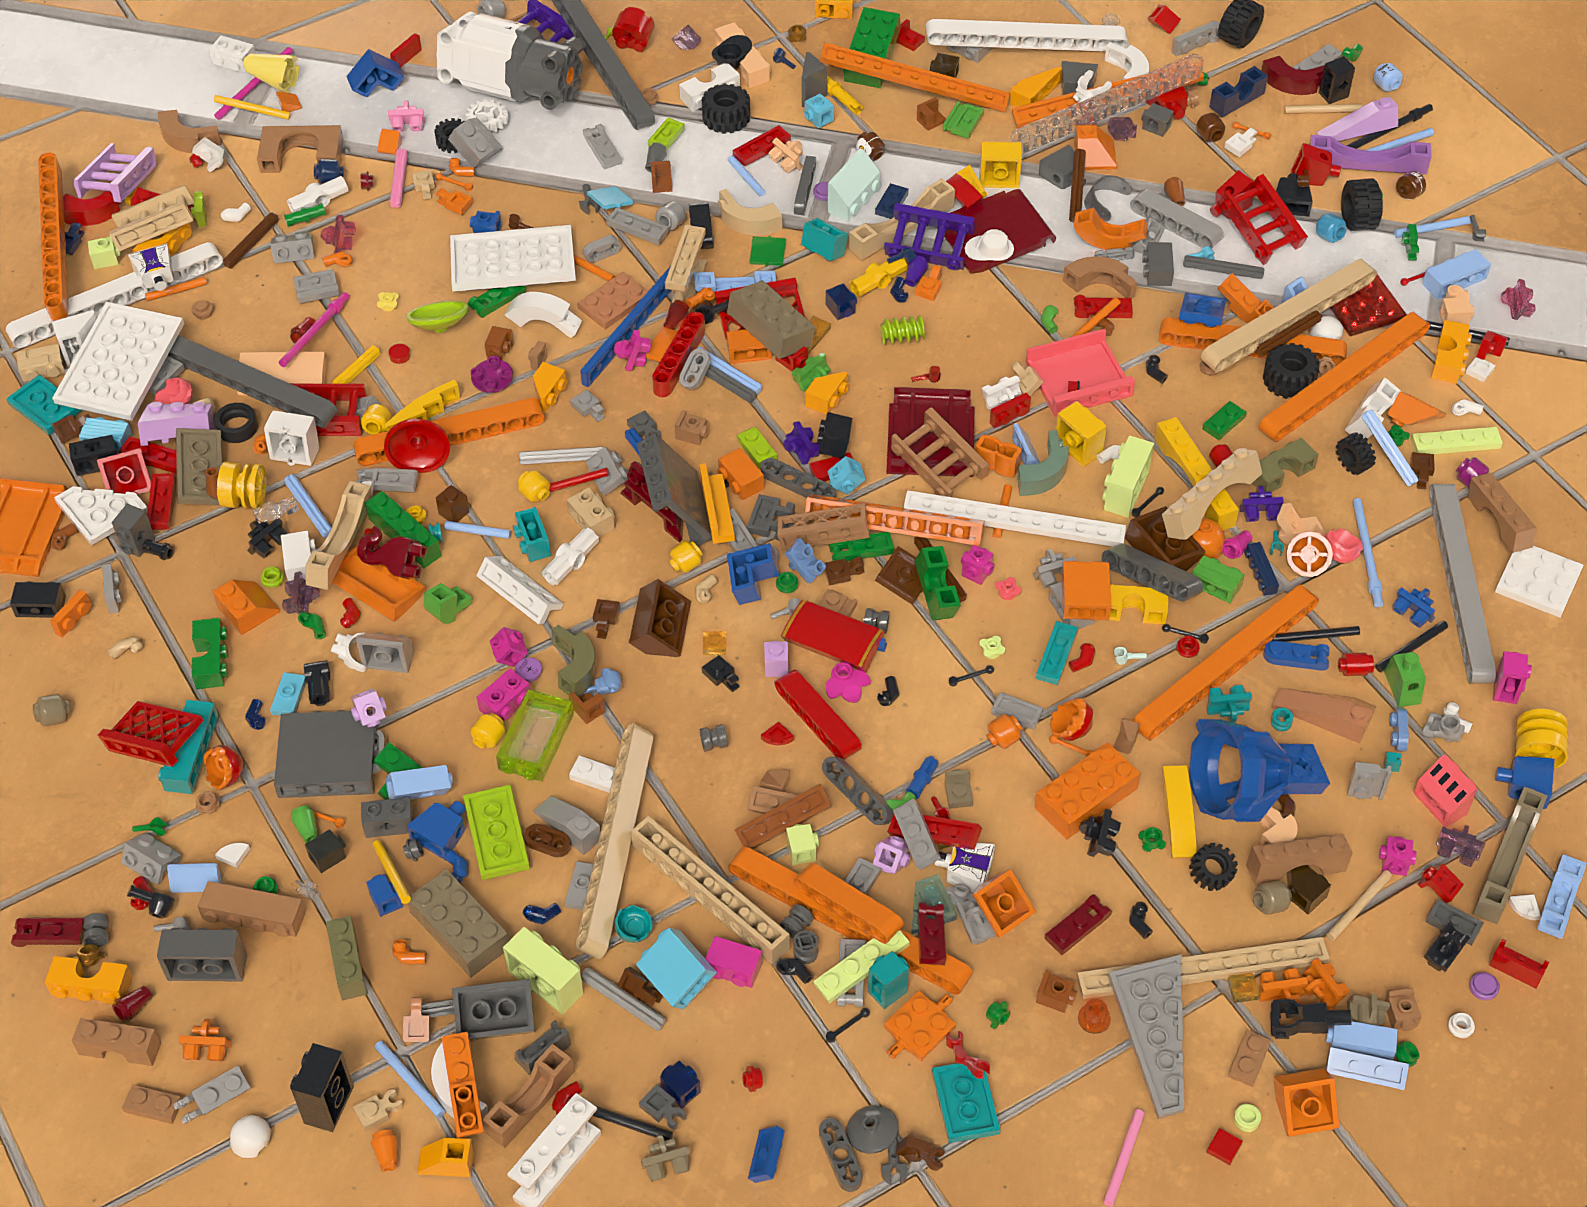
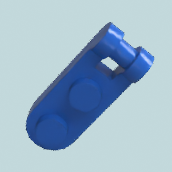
(1297, 655)

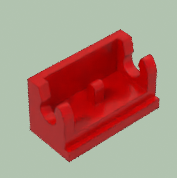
(1518, 965)

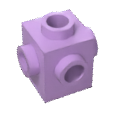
(362, 702)
(886, 859)

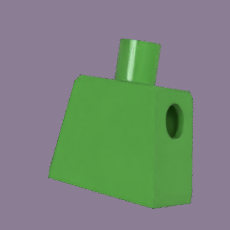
(1402, 672)

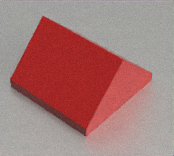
(125, 472)

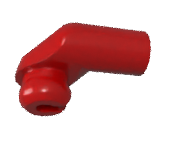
(351, 615)

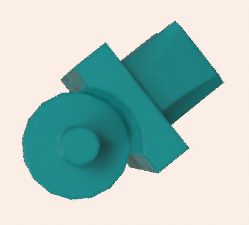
(1230, 704)

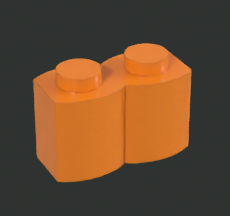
(1000, 456)

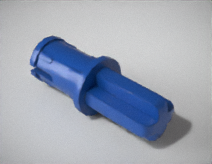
(922, 776)

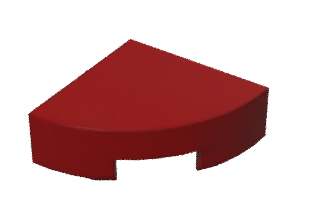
(777, 735)

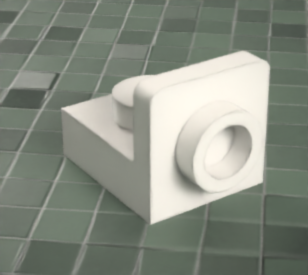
(210, 153)

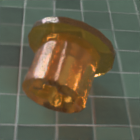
(1094, 1016)

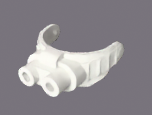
(1082, 92)
(343, 653)

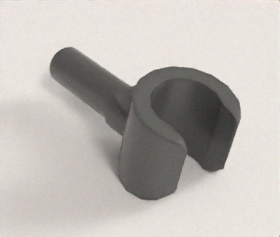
(1478, 234)

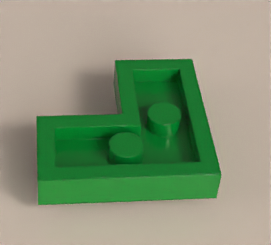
(393, 760)

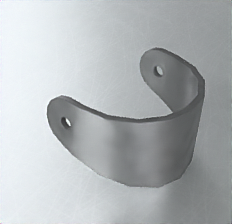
(1106, 183)

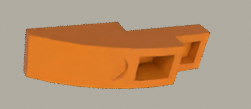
(1242, 300)
(462, 1085)

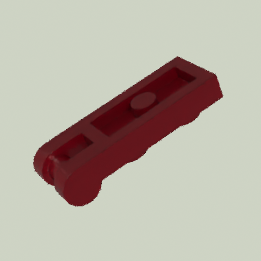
(1077, 925)
(48, 931)
(931, 934)

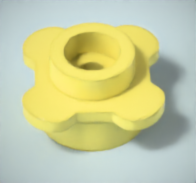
(387, 301)

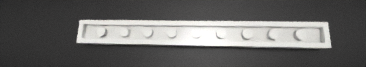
(1020, 519)

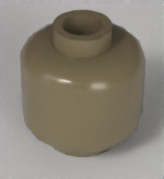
(51, 710)
(1272, 897)

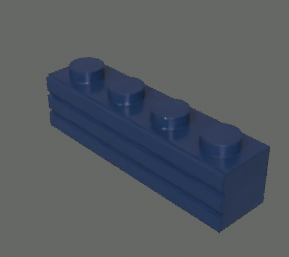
(1262, 569)

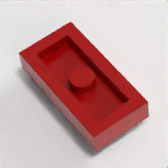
(1010, 410)

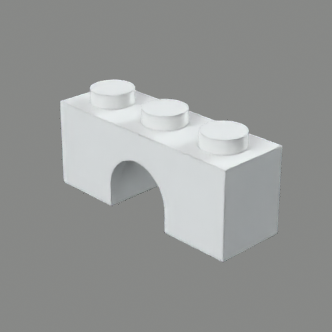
(693, 90)
(1378, 399)

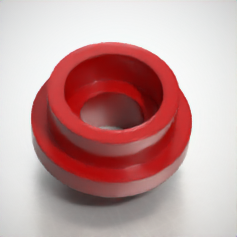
(1189, 642)
(752, 1078)

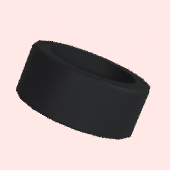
(239, 434)

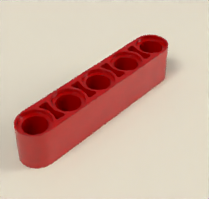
(672, 363)
(817, 715)

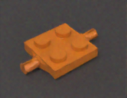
(919, 1025)

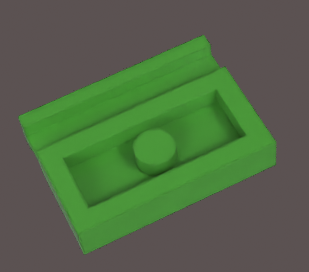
(963, 119)

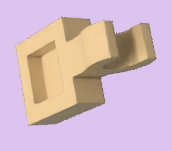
(423, 182)
(1029, 378)

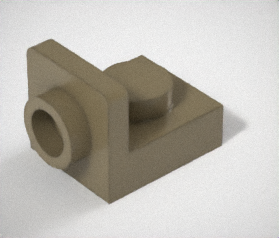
(958, 788)

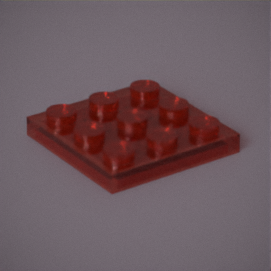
(1368, 309)

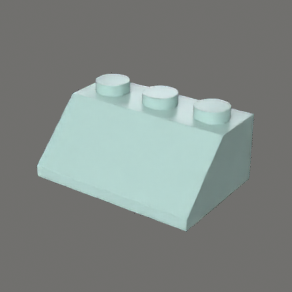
(853, 186)

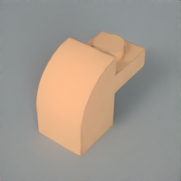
(1292, 525)
(1278, 828)

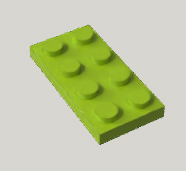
(496, 832)

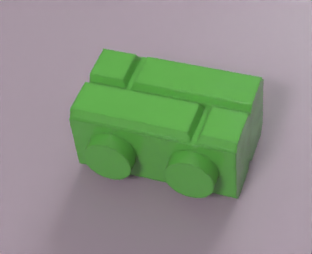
(1219, 579)

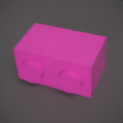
(734, 961)

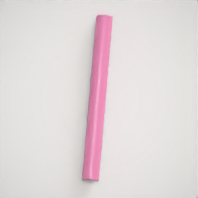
(1124, 1157)

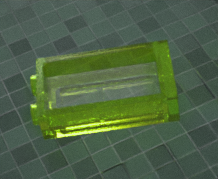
(535, 735)

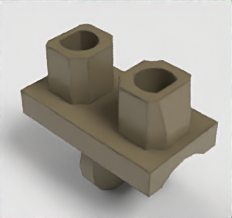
(654, 1163)

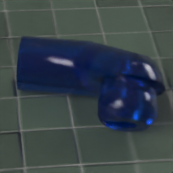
(897, 291)
(253, 717)
(540, 915)

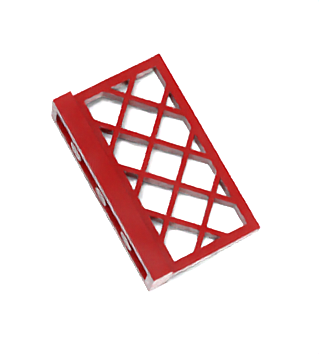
(784, 288)
(142, 745)

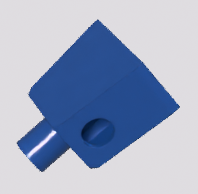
(1528, 772)
(439, 828)

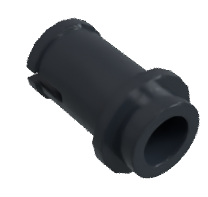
(164, 550)

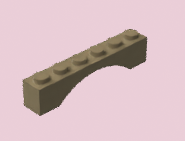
(1510, 855)

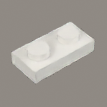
(592, 773)

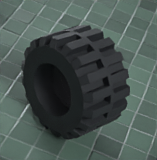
(1241, 22)
(726, 108)
(1361, 204)
(1290, 369)

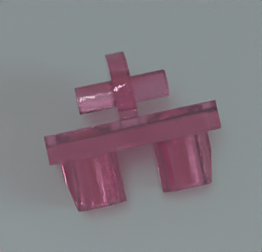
(337, 234)
(1518, 300)

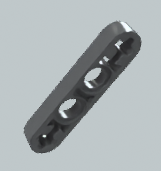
(805, 185)
(796, 484)
(855, 793)

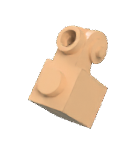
(1456, 306)

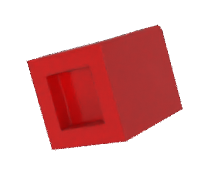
(1164, 18)

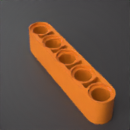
(848, 903)

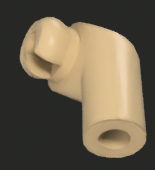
(702, 589)
(122, 645)

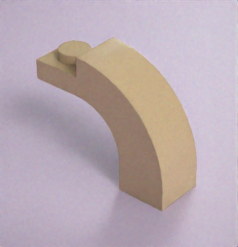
(749, 221)

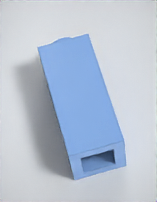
(419, 782)
(1364, 1039)

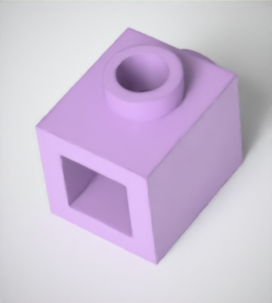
(776, 658)

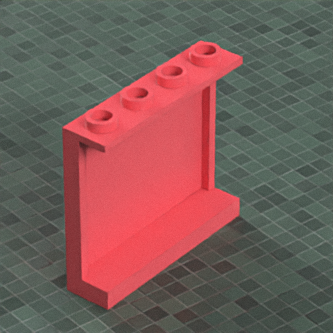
(1084, 360)

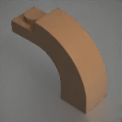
(183, 137)
(1100, 271)

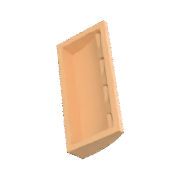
(303, 368)

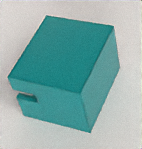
(1392, 759)

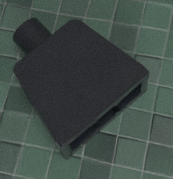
(1295, 198)

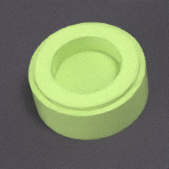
(1247, 1117)

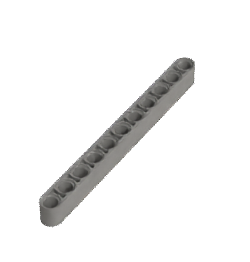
(1462, 584)

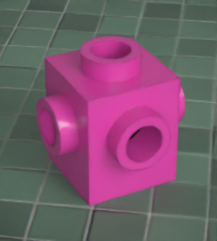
(977, 564)
(508, 646)
(1397, 855)

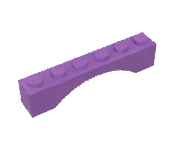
(1404, 159)

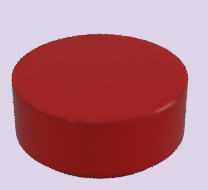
(399, 353)

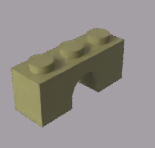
(1295, 457)
(346, 958)

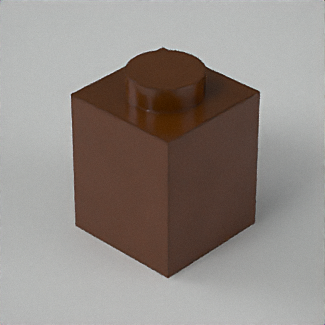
(452, 504)

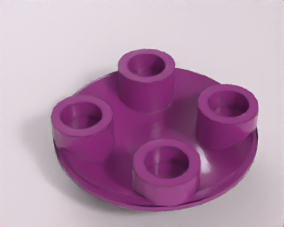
(491, 375)

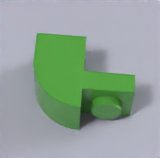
(446, 602)

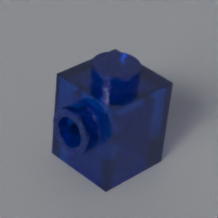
(841, 301)
(680, 1083)

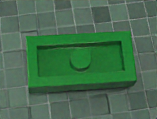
(1224, 420)

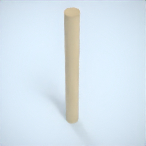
(1322, 108)
(1359, 905)

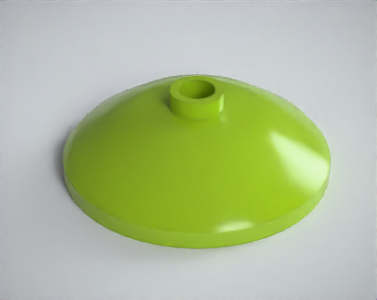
(437, 315)

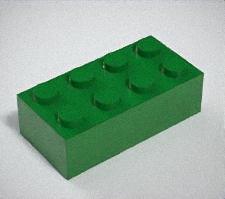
(875, 36)

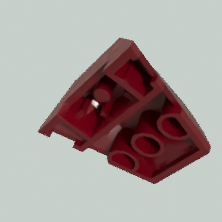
(637, 491)

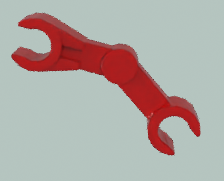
(973, 1064)

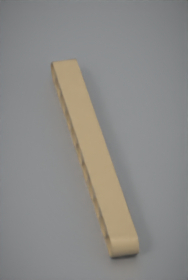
(1317, 297)
(614, 842)

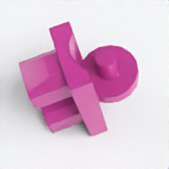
(633, 350)

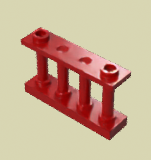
(1277, 209)
(339, 425)

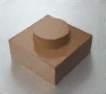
(537, 355)

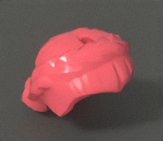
(176, 391)
(1344, 545)

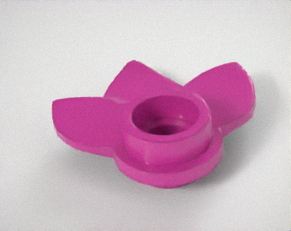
(847, 686)

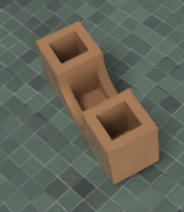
(135, 1043)

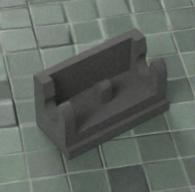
(555, 1036)

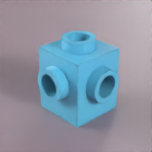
(819, 110)
(846, 475)

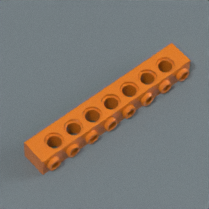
(907, 520)

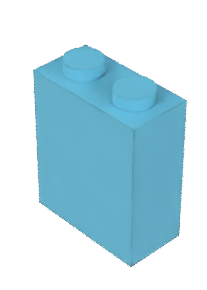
(676, 968)

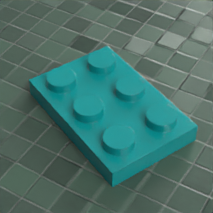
(36, 404)
(965, 1103)

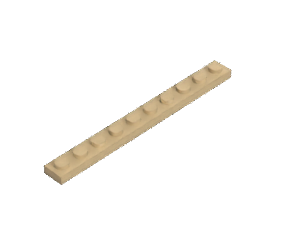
(1221, 964)

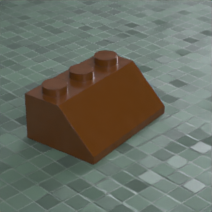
(1150, 536)
(660, 620)

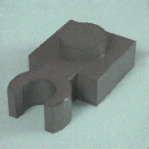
(643, 424)
(661, 1105)

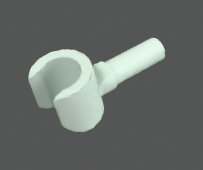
(1122, 655)

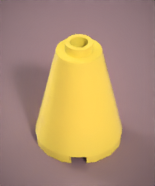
(273, 69)

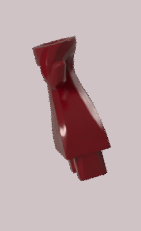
(396, 554)

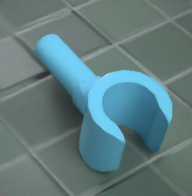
(1206, 252)

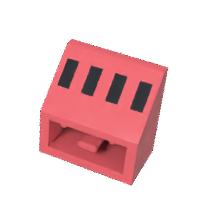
(1446, 791)

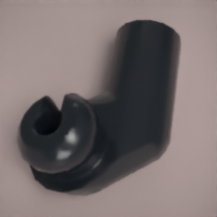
(1152, 369)
(890, 694)
(1137, 919)

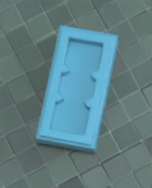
(288, 694)

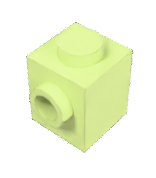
(103, 252)
(801, 843)

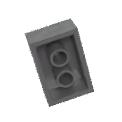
(202, 955)
(494, 1009)

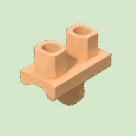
(789, 153)

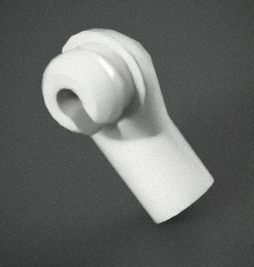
(1109, 453)
(1452, 709)

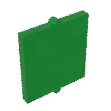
(767, 251)

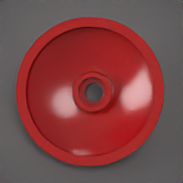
(420, 453)

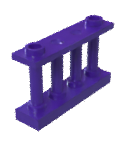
(548, 19)
(939, 219)

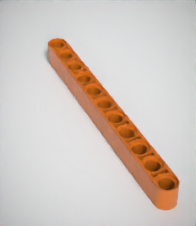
(53, 237)
(1343, 376)
(1224, 662)
(779, 883)

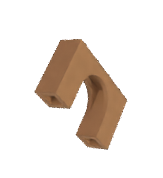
(279, 139)

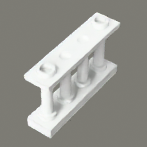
(555, 1153)

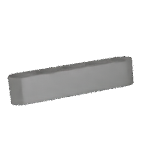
(1177, 219)

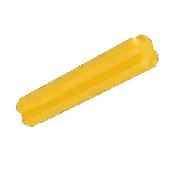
(357, 366)

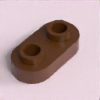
(548, 840)

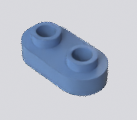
(1400, 736)

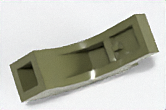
(581, 670)

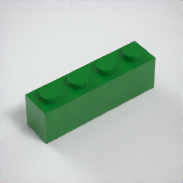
(397, 522)

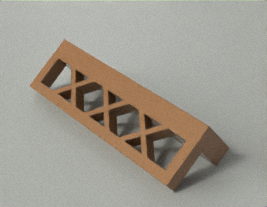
(822, 530)

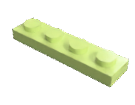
(1457, 441)
(856, 966)

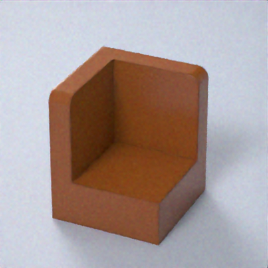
(929, 115)
(661, 176)
(588, 706)

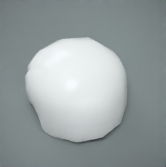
(1328, 328)
(249, 1136)

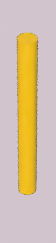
(252, 107)
(391, 872)

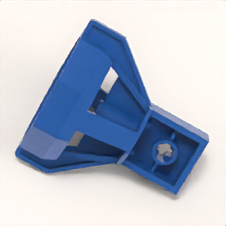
(1265, 771)

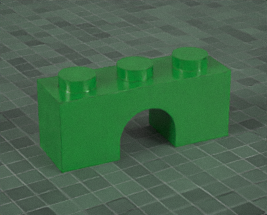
(940, 598)
(209, 637)

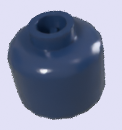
(327, 170)

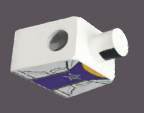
(153, 266)
(967, 865)

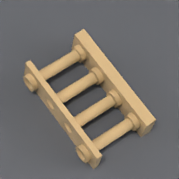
(152, 218)
(686, 263)

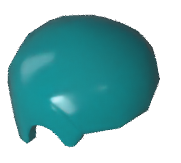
(633, 924)

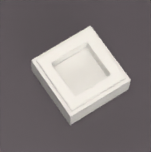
(1480, 369)

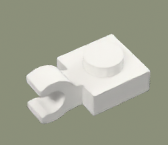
(1239, 143)

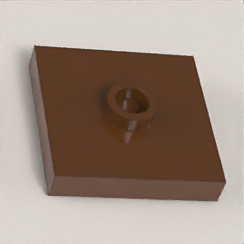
(901, 576)

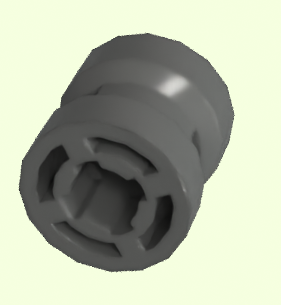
(883, 618)
(715, 737)
(797, 920)
(96, 927)
(809, 951)

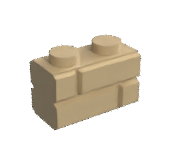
(42, 361)

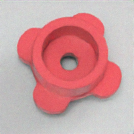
(1008, 588)

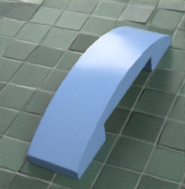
(707, 279)
(1561, 896)

